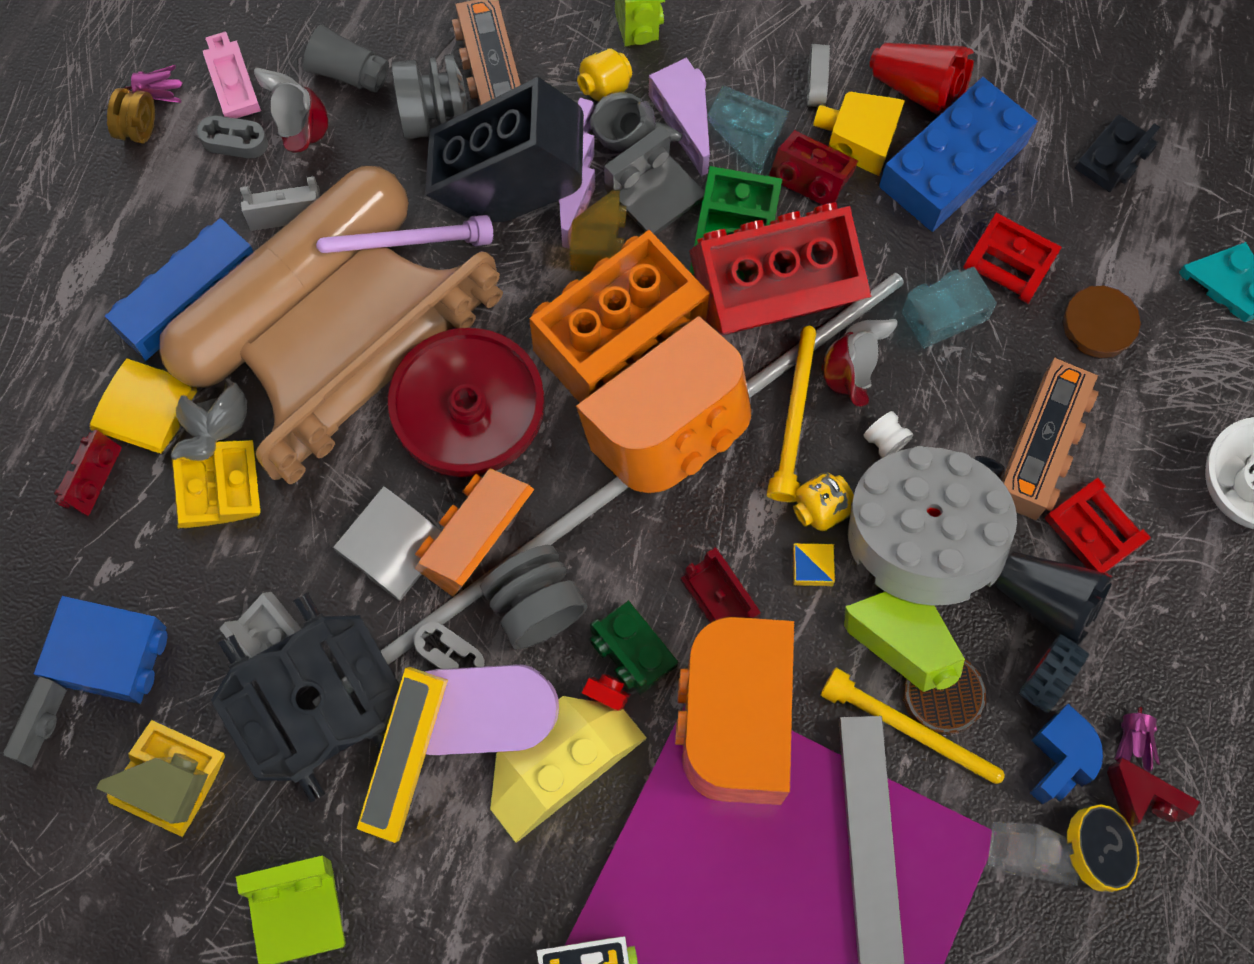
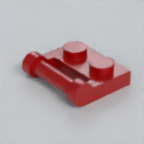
(1017, 248)
(1089, 535)

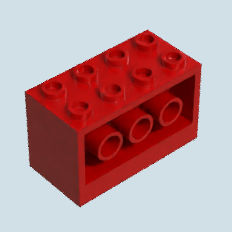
(801, 283)

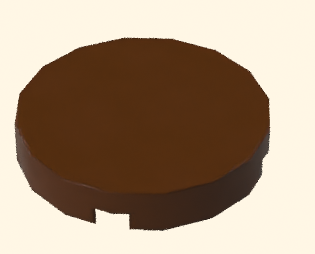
(1101, 321)

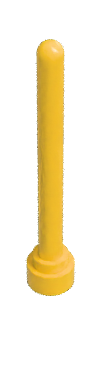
(784, 483)
(842, 689)

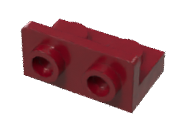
(812, 168)

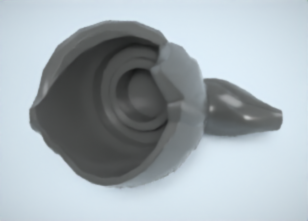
(624, 120)
(209, 422)

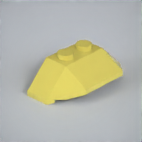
(575, 753)

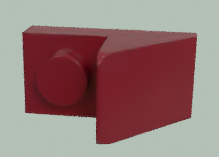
(1138, 789)

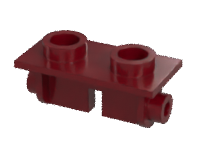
(93, 465)

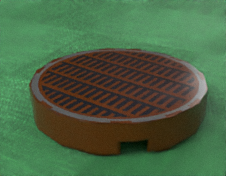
(948, 709)

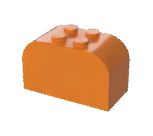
(669, 410)
(738, 710)

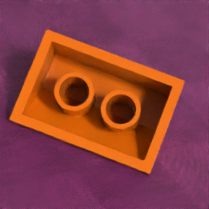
(471, 529)

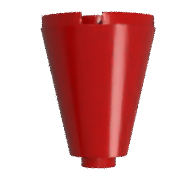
(924, 72)

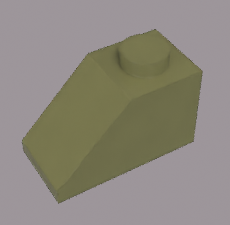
(159, 786)

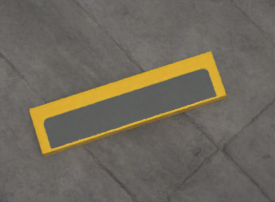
(402, 754)

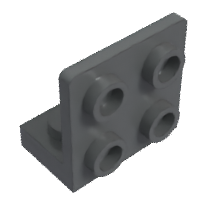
(652, 183)

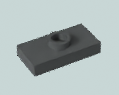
(35, 722)

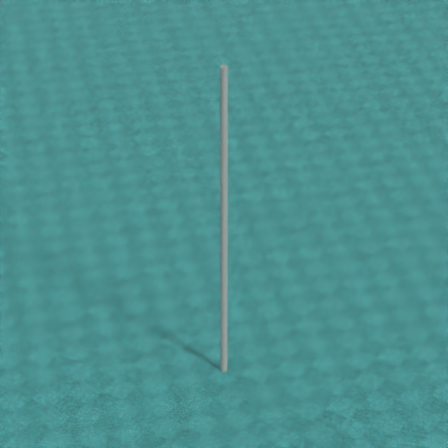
(616, 486)

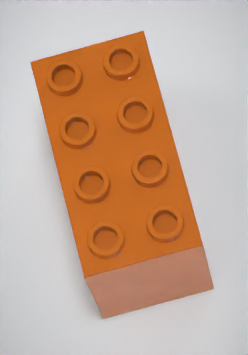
(616, 314)

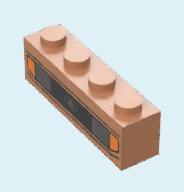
(485, 49)
(1047, 437)

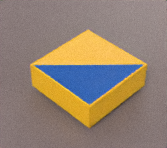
(813, 564)

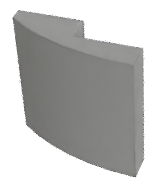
(385, 542)

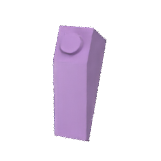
(681, 100)

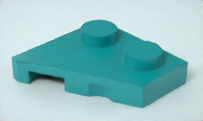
(1228, 279)

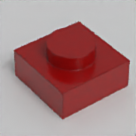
(607, 691)

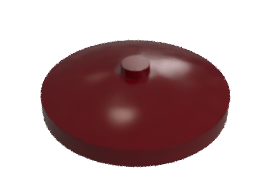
(466, 402)

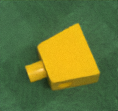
(862, 127)

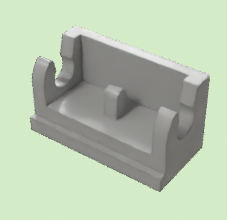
(278, 206)

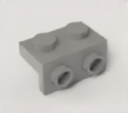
(261, 625)

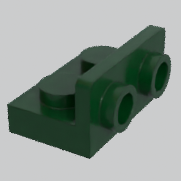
(633, 647)

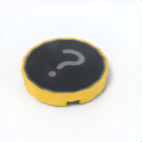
(1103, 848)

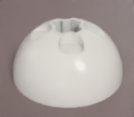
(1231, 472)

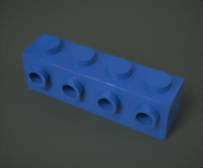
(176, 286)

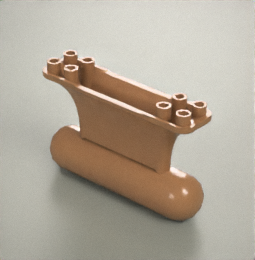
(323, 324)

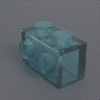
(948, 306)

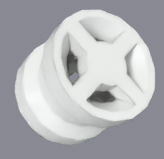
(888, 434)

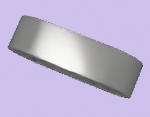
(818, 75)
(451, 641)

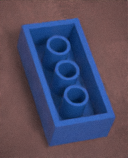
(957, 154)

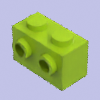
(639, 20)

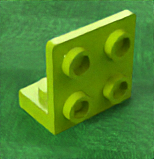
(293, 910)

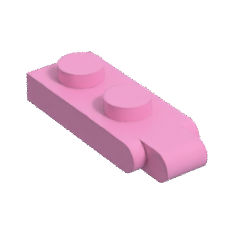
(230, 77)

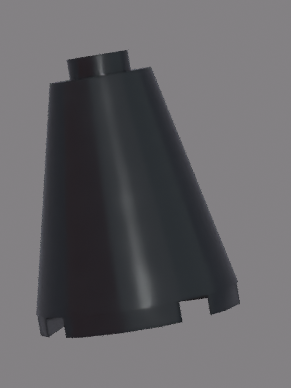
(1055, 593)

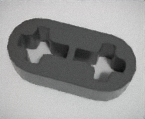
(233, 134)

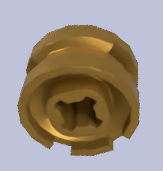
(131, 115)

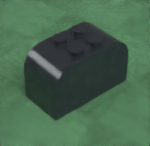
(508, 154)

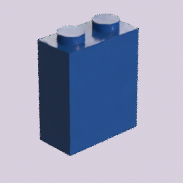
(102, 650)

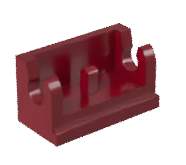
(718, 589)

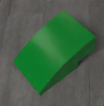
(736, 199)

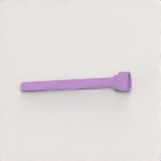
(476, 230)

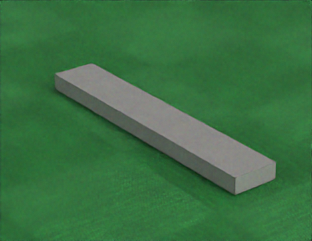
(870, 841)

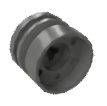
(427, 95)
(533, 596)

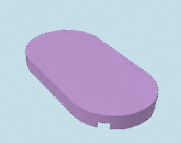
(493, 710)

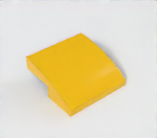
(141, 406)
(217, 488)
(161, 742)

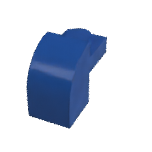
(1074, 749)

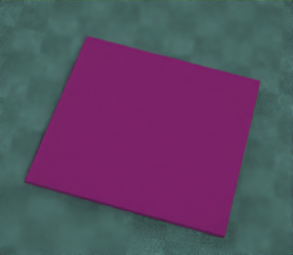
(774, 880)

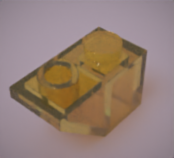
(596, 232)

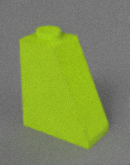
(907, 638)

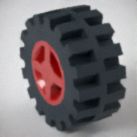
(1054, 673)

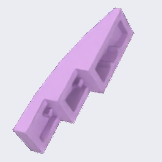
(577, 202)

